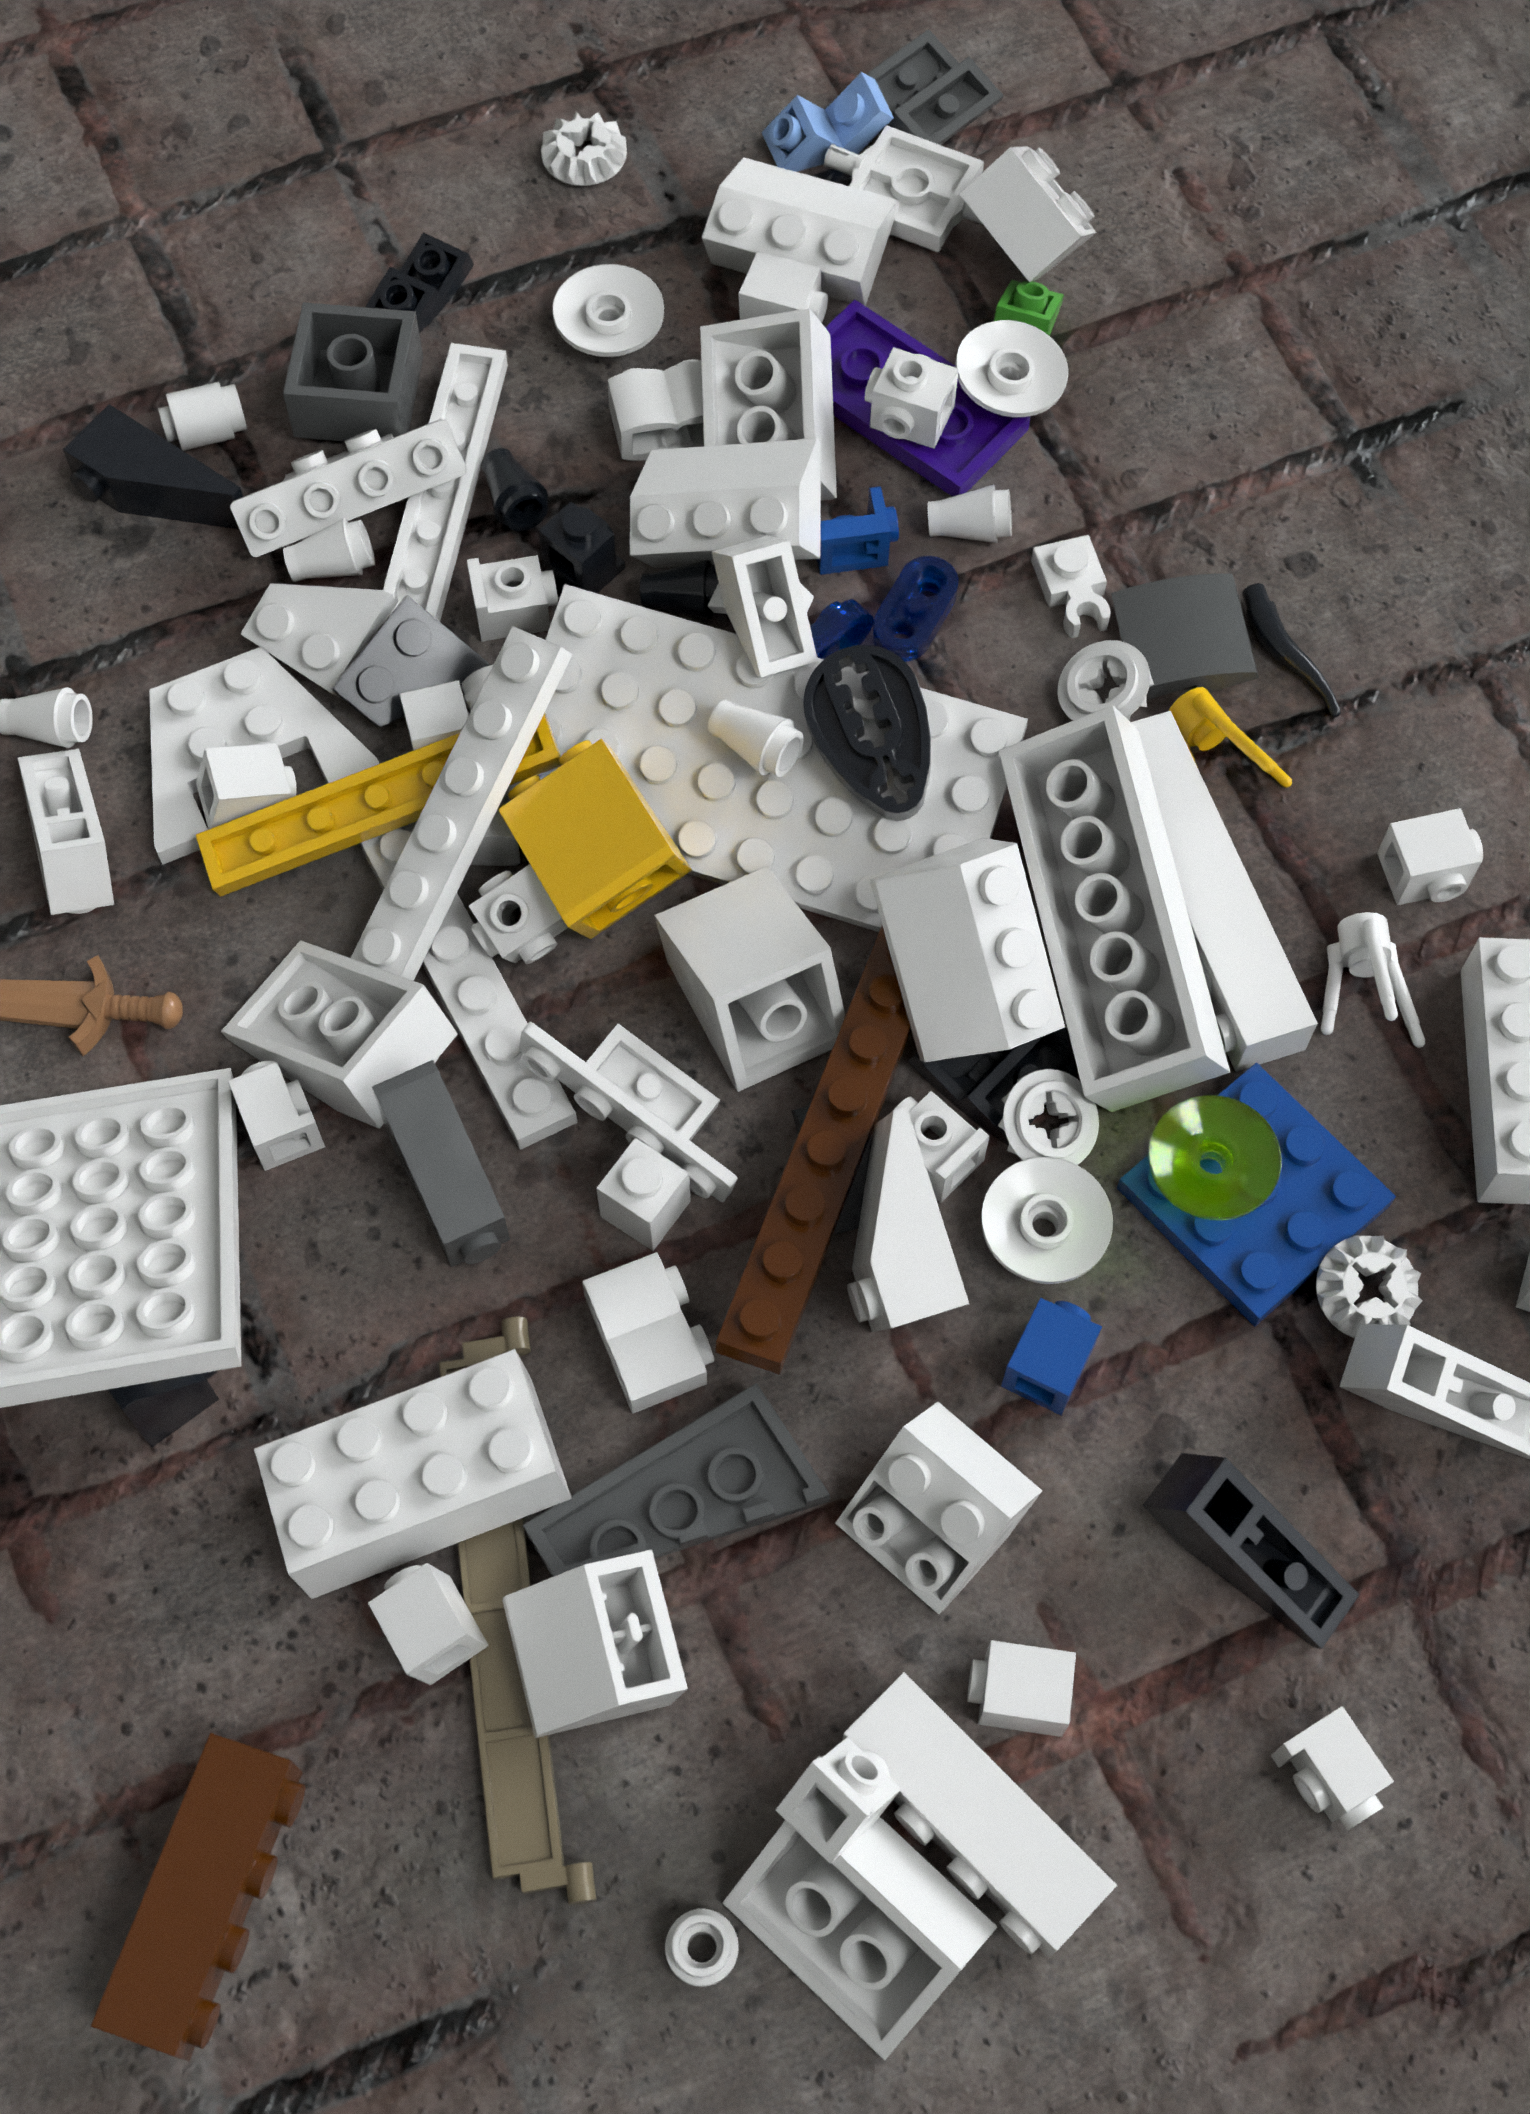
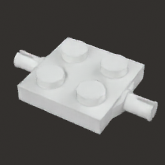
(917, 174)

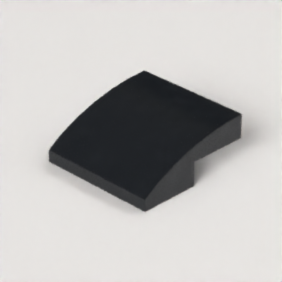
(982, 1080)

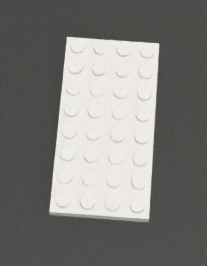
(649, 694)

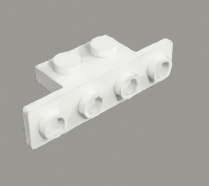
(348, 484)
(640, 1095)

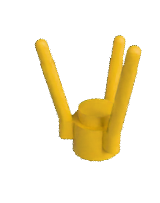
(1207, 725)

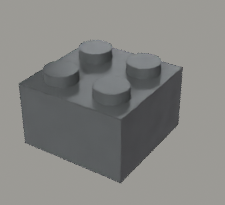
(352, 371)

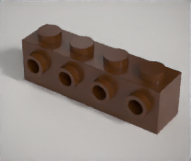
(200, 1898)

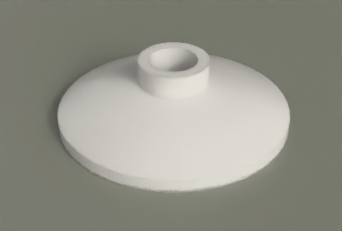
(608, 310)
(1017, 353)
(1049, 1191)

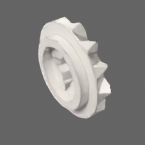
(592, 164)
(1087, 672)
(1064, 1099)
(1339, 1284)

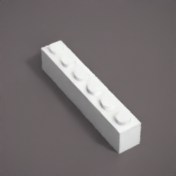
(1244, 965)

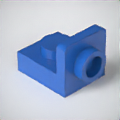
(858, 541)

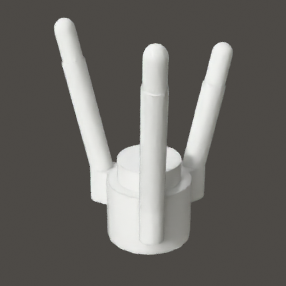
(1368, 952)

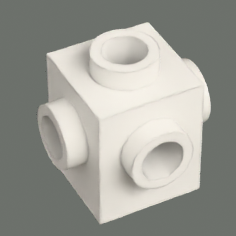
(912, 397)
(496, 913)

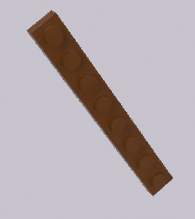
(819, 1171)

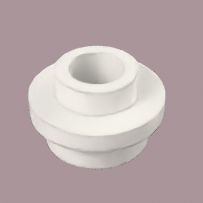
(697, 1923)

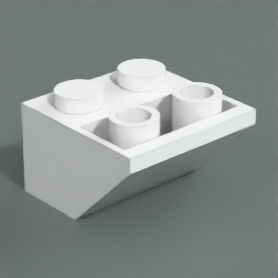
(1029, 210)
(937, 1506)
(595, 1644)

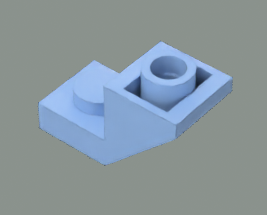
(805, 131)

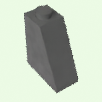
(441, 1164)

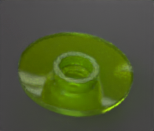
(1219, 1131)

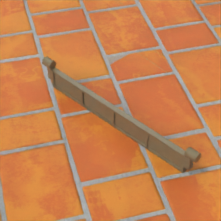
(513, 1763)

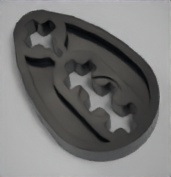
(900, 708)

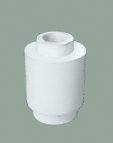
(202, 415)

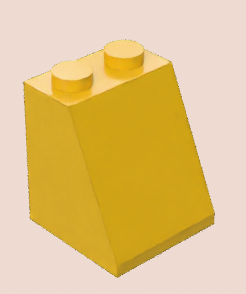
(592, 838)

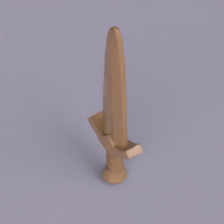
(83, 1005)

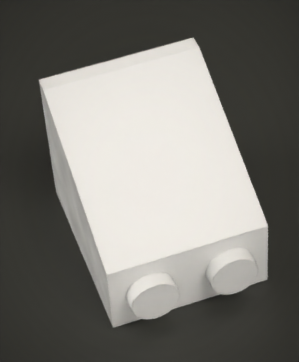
(754, 976)

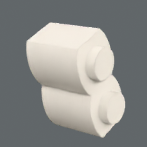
(657, 409)
(647, 1332)

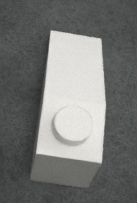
(66, 832)
(1439, 1386)

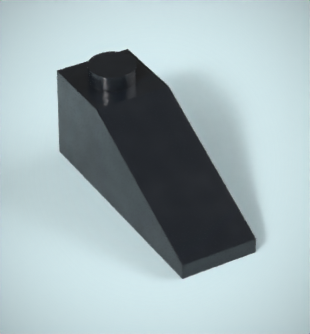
(146, 474)
(1250, 1545)

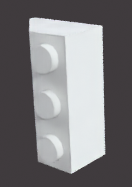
(801, 221)
(769, 384)
(723, 497)
(968, 951)
(867, 1931)

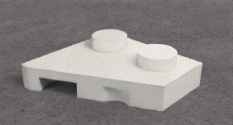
(317, 626)

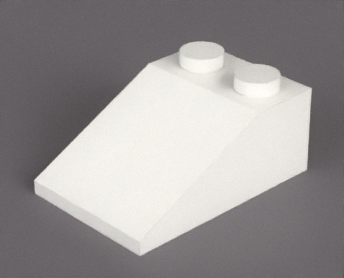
(340, 1027)
(901, 1246)

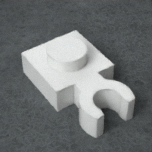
(1073, 577)

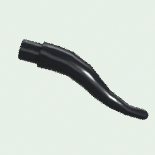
(1273, 637)

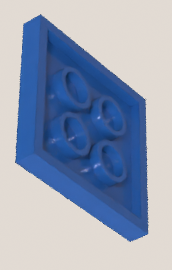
(1276, 1248)

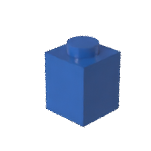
(1051, 1354)

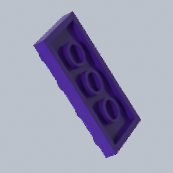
(972, 435)

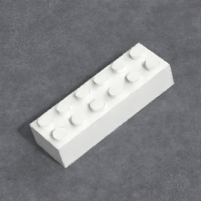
(1112, 911)

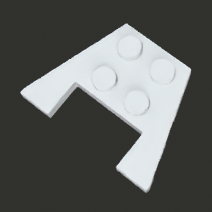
(234, 705)

